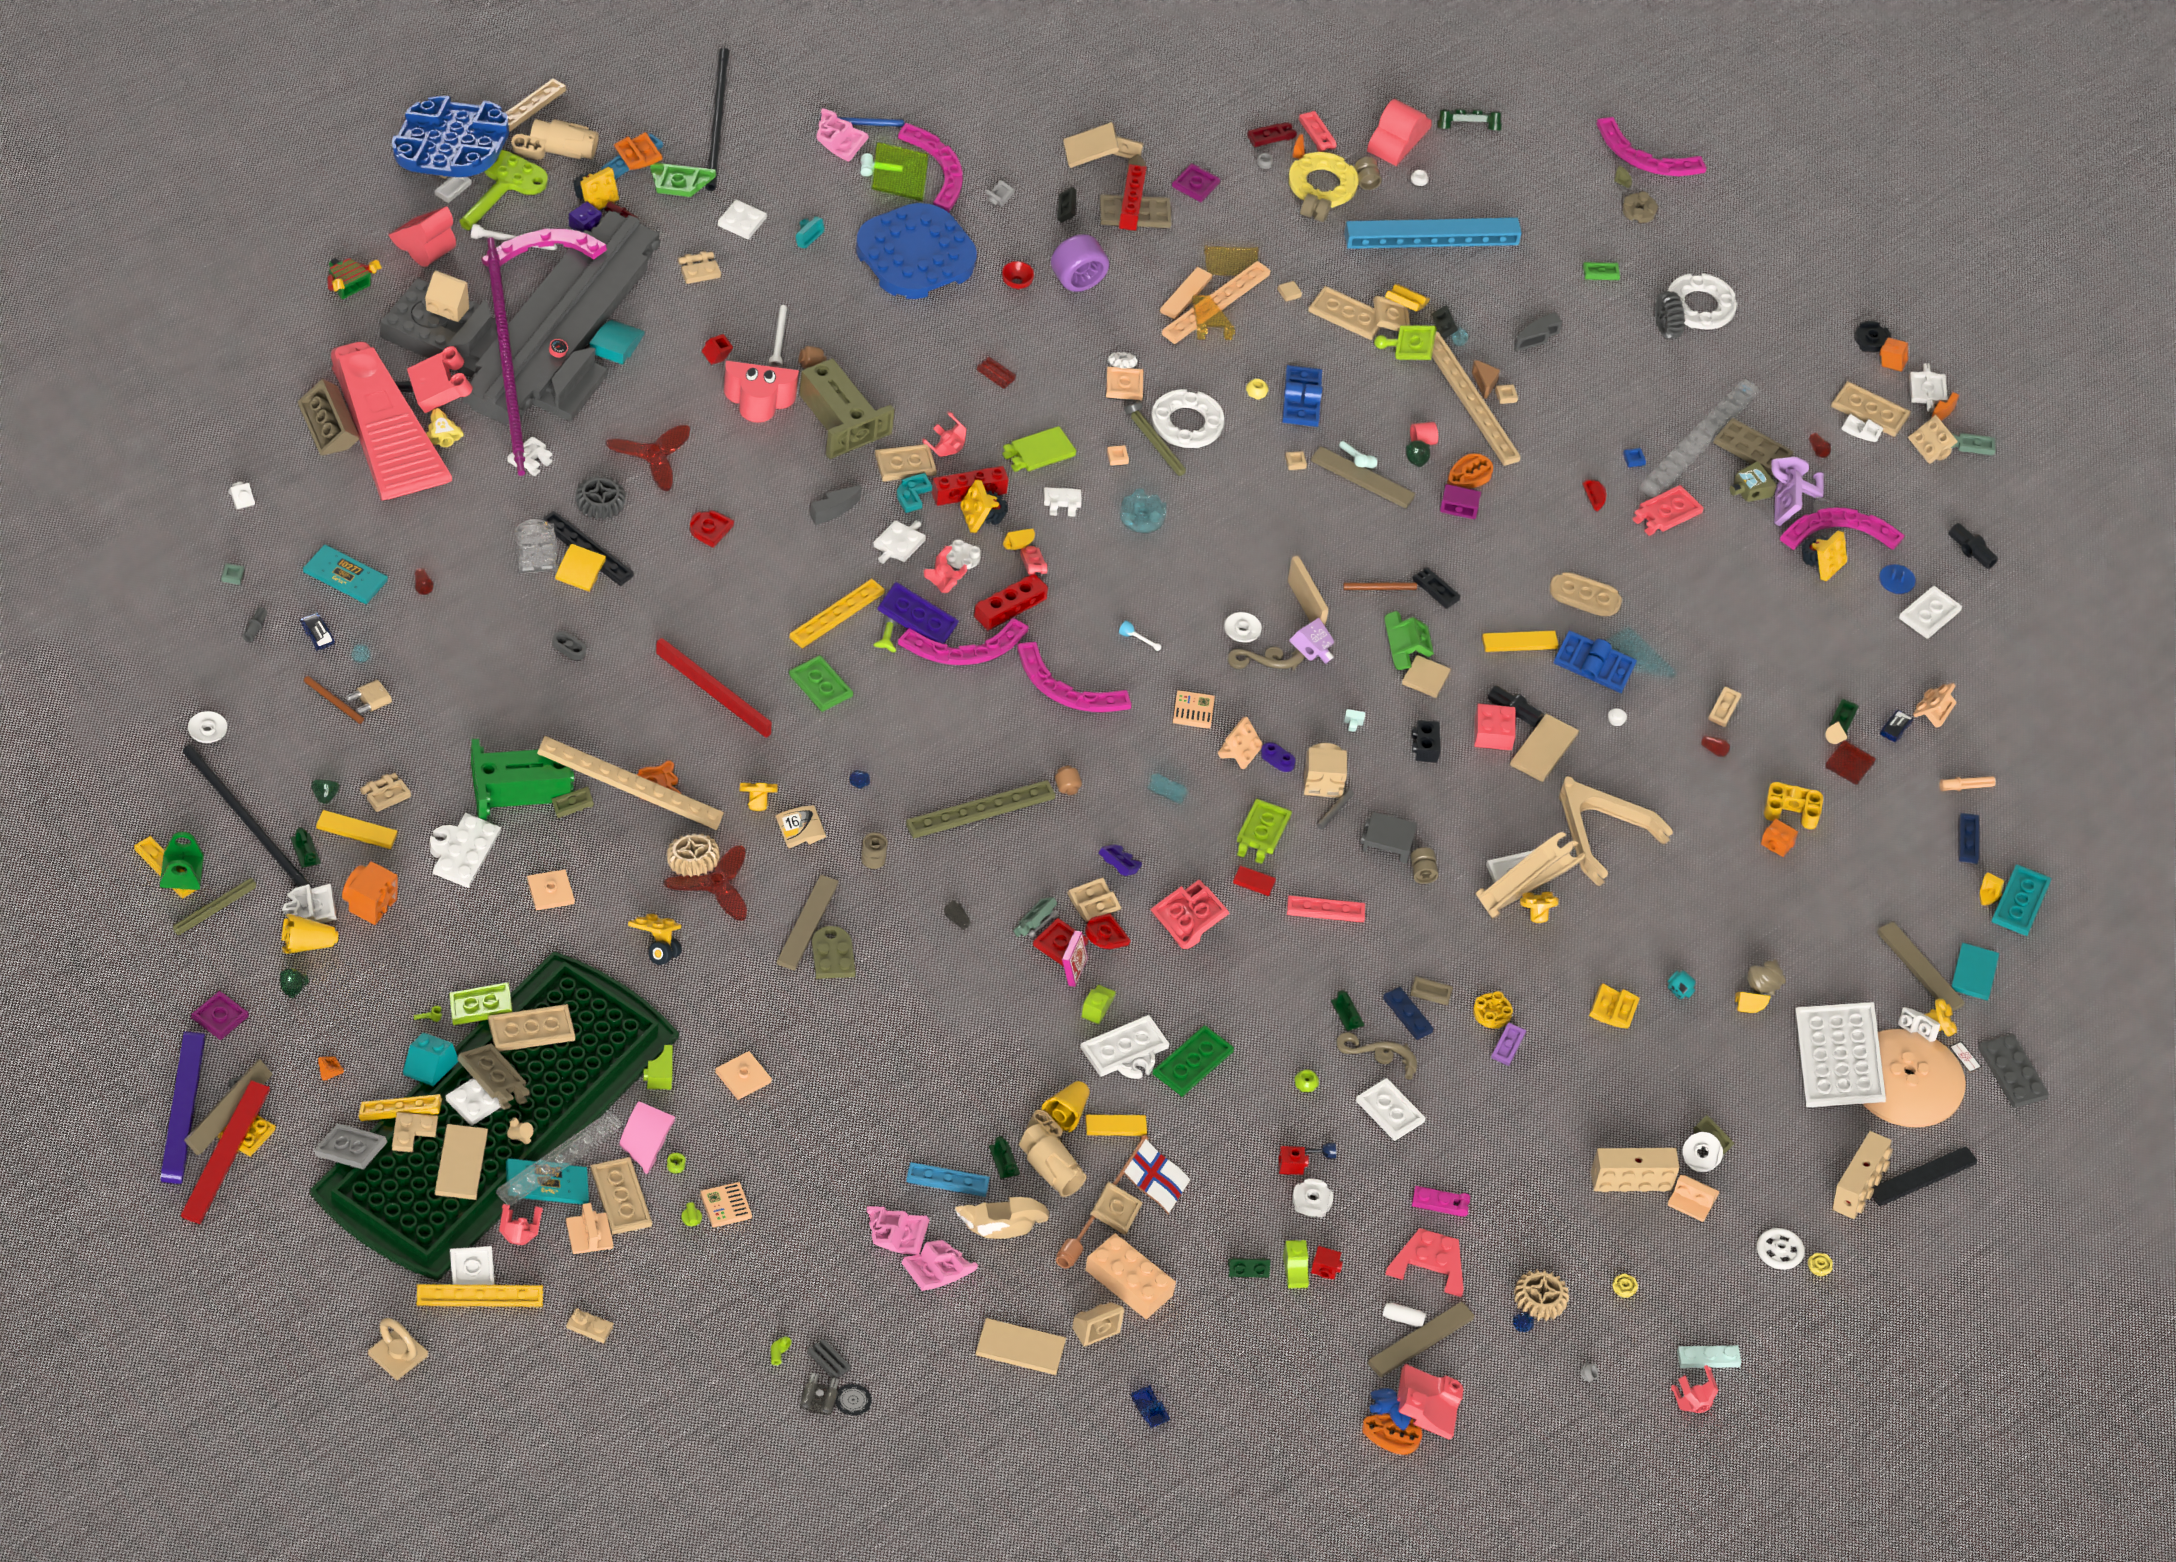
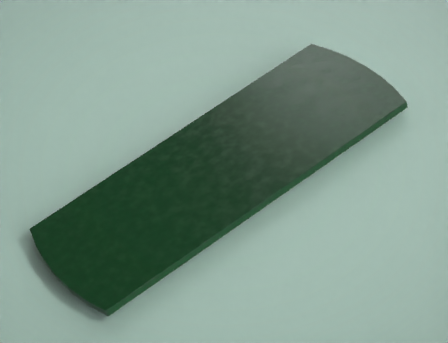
(570, 1086)

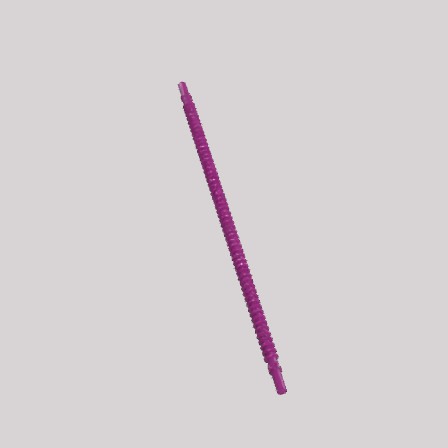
(506, 358)

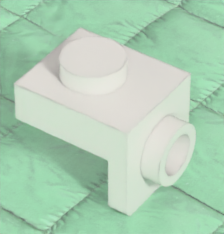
(241, 495)

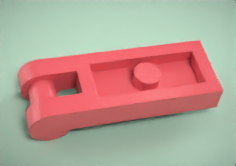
(1317, 131)
(1033, 560)

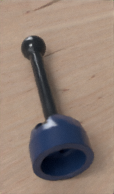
(1328, 1150)

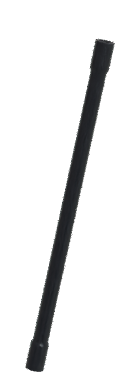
(723, 60)
(196, 759)

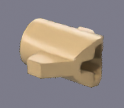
(520, 1131)

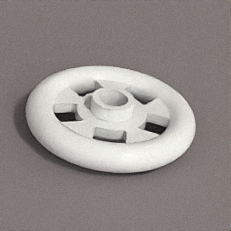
(1775, 1261)

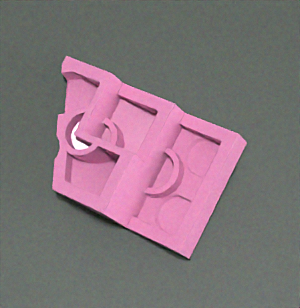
(839, 135)
(646, 1134)
(897, 1230)
(937, 1265)

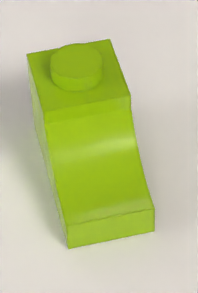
(1097, 1004)
(660, 1071)
(1296, 1263)

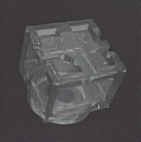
(535, 546)

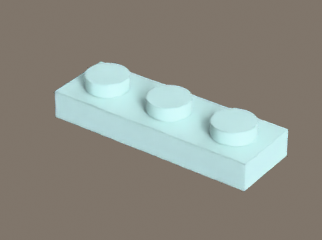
(1708, 1355)

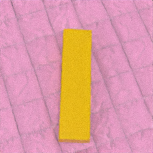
(1520, 641)
(356, 829)
(153, 855)
(388, 1108)

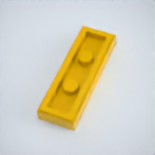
(1116, 1125)

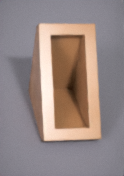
(1485, 377)

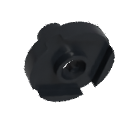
(1867, 342)

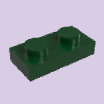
(1845, 714)

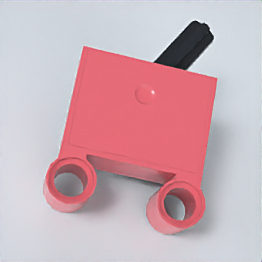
(433, 381)

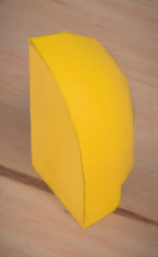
(1019, 539)
(1751, 1002)

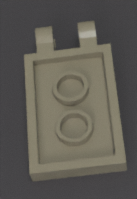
(494, 1074)

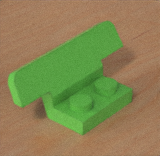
(1406, 638)

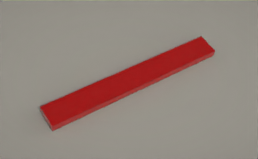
(714, 687)
(225, 1152)

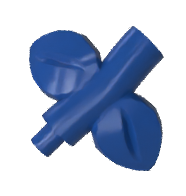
(1387, 1402)

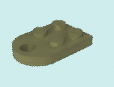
(833, 956)

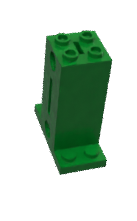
(516, 779)

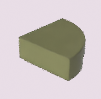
(1623, 177)

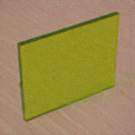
(899, 171)

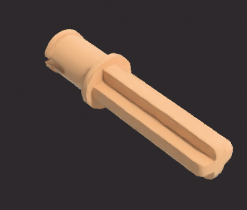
(1966, 783)

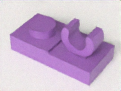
(1508, 1044)

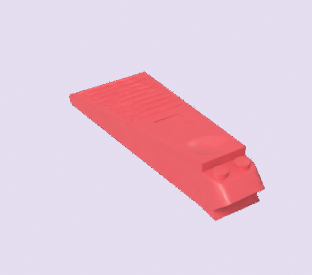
(389, 432)

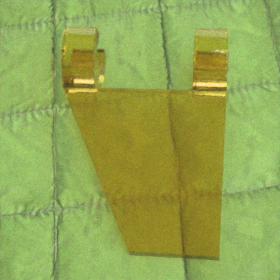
(1209, 315)

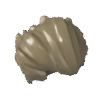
(1766, 978)

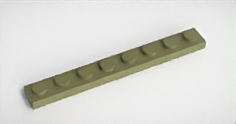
(980, 809)

